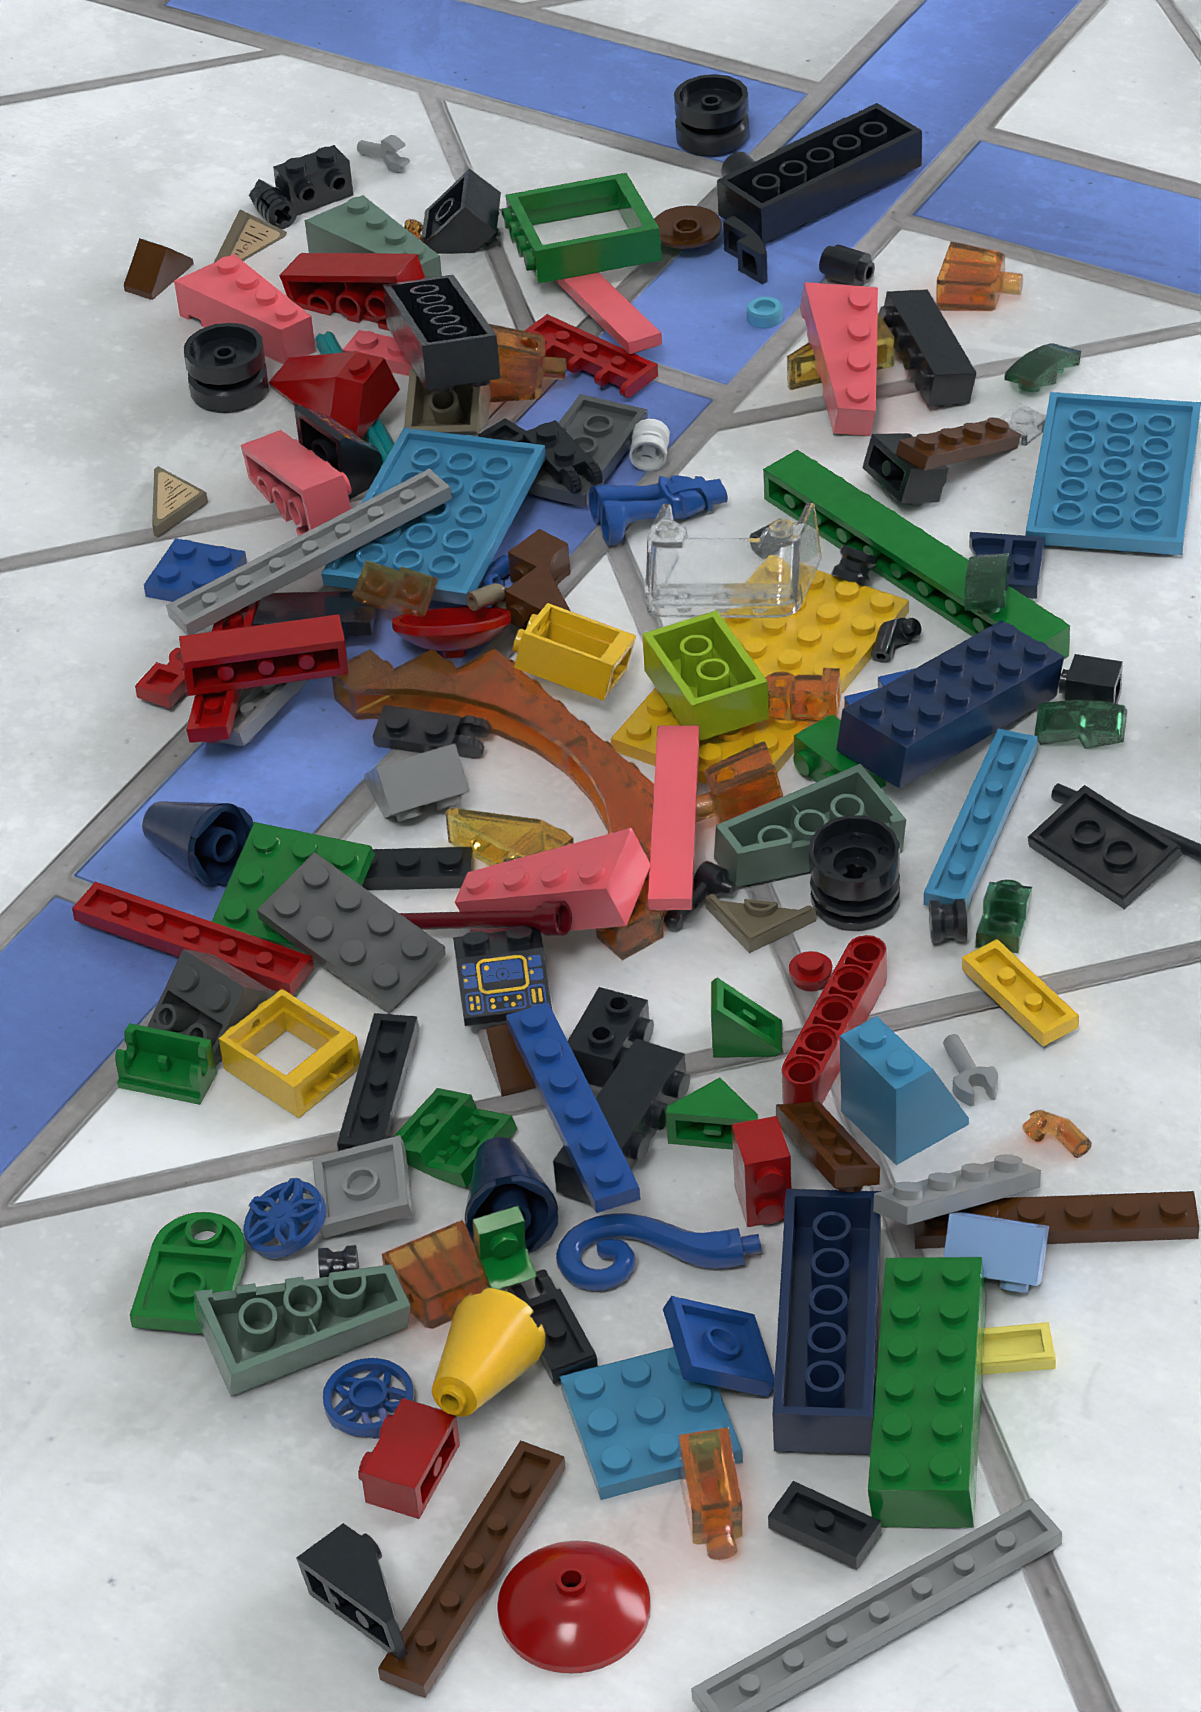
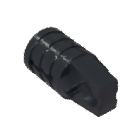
(269, 203)

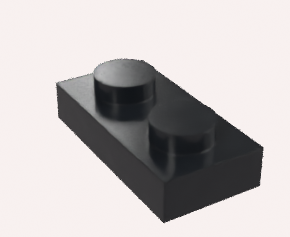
(824, 1524)

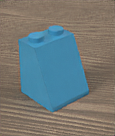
(894, 1093)

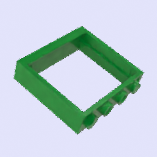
(588, 254)

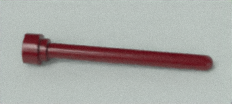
(550, 918)

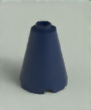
(199, 836)
(505, 1180)

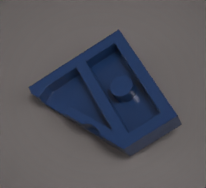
(1025, 557)

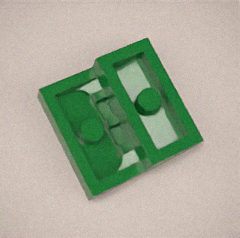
(447, 1133)

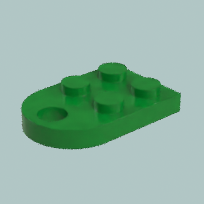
(185, 1265)

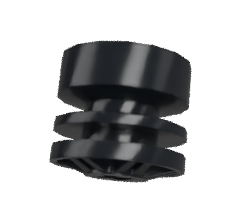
(854, 872)

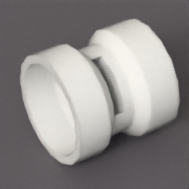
(649, 444)

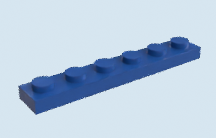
(573, 1108)

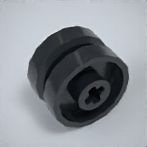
(711, 114)
(226, 367)

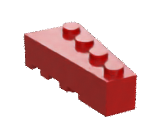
(348, 282)

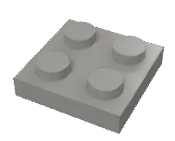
(363, 1185)

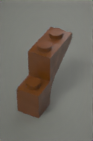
(536, 570)

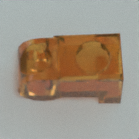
(804, 696)

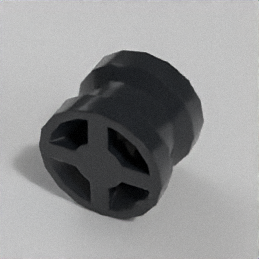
(854, 565)
(948, 920)
(337, 1261)

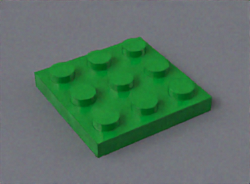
(268, 861)

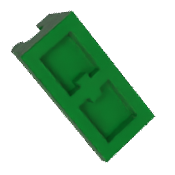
(165, 1064)

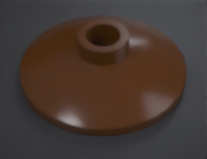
(688, 226)

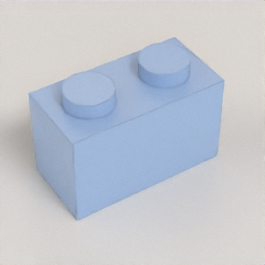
(1008, 1248)

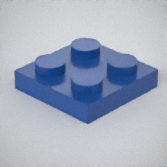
(190, 566)
(719, 1346)

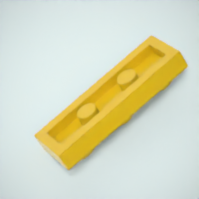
(1020, 992)

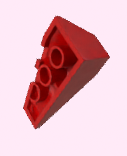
(340, 385)

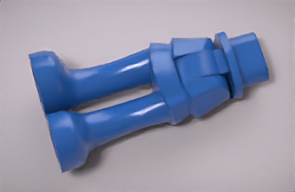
(625, 504)

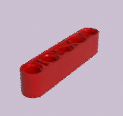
(842, 1006)

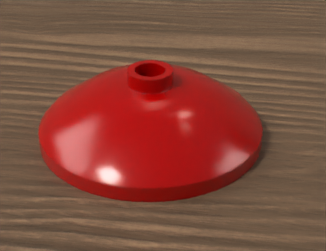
(452, 628)
(577, 1625)

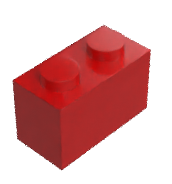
(761, 1170)
(409, 1458)

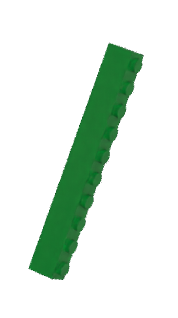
(905, 552)

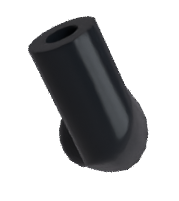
(893, 634)

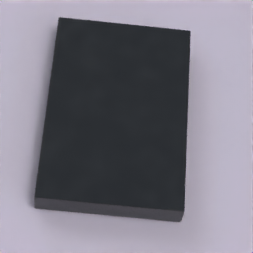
(355, 617)
(1104, 846)

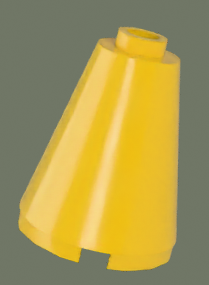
(485, 1350)

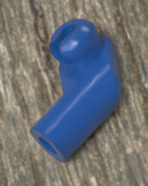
(496, 572)

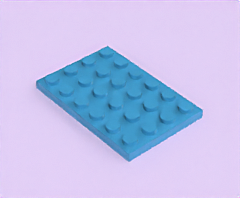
(1114, 473)
(460, 535)

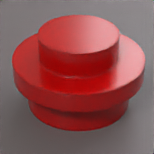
(810, 970)

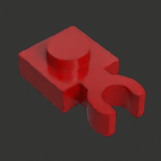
(163, 682)

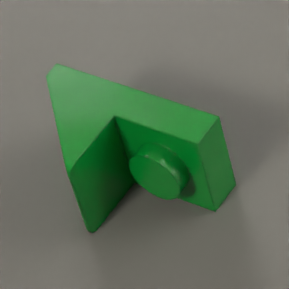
(502, 1249)

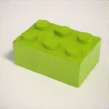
(705, 675)

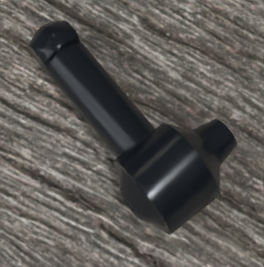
(707, 880)

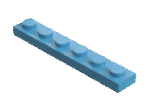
(981, 818)

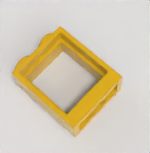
(573, 651)
(311, 1080)

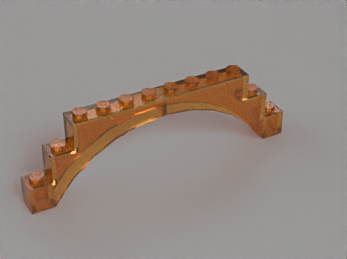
(530, 718)

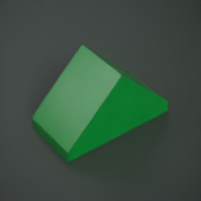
(742, 1025)
(707, 1116)

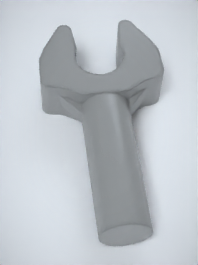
(385, 150)
(969, 1074)

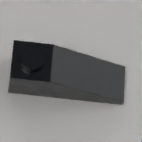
(349, 1580)

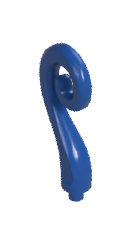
(704, 1250)

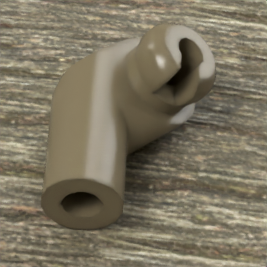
(485, 596)

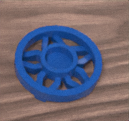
(284, 1218)
(365, 1395)

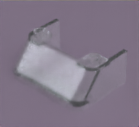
(731, 574)

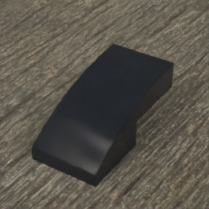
(747, 247)

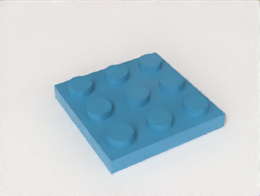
(633, 1416)

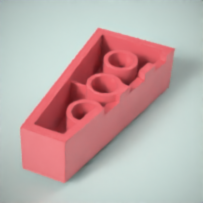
(237, 294)
(844, 343)
(296, 480)
(594, 876)

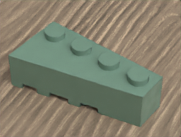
(366, 228)
(777, 835)
(297, 1323)

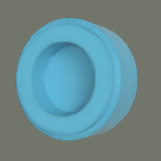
(764, 312)

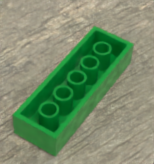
(928, 1393)

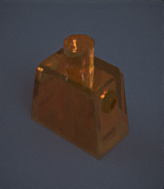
(974, 279)
(522, 365)
(739, 784)
(437, 1273)
(711, 1491)

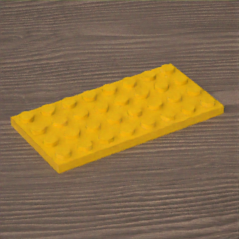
(828, 631)

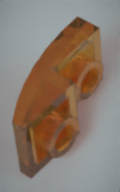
(395, 590)

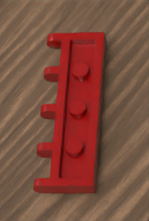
(595, 356)

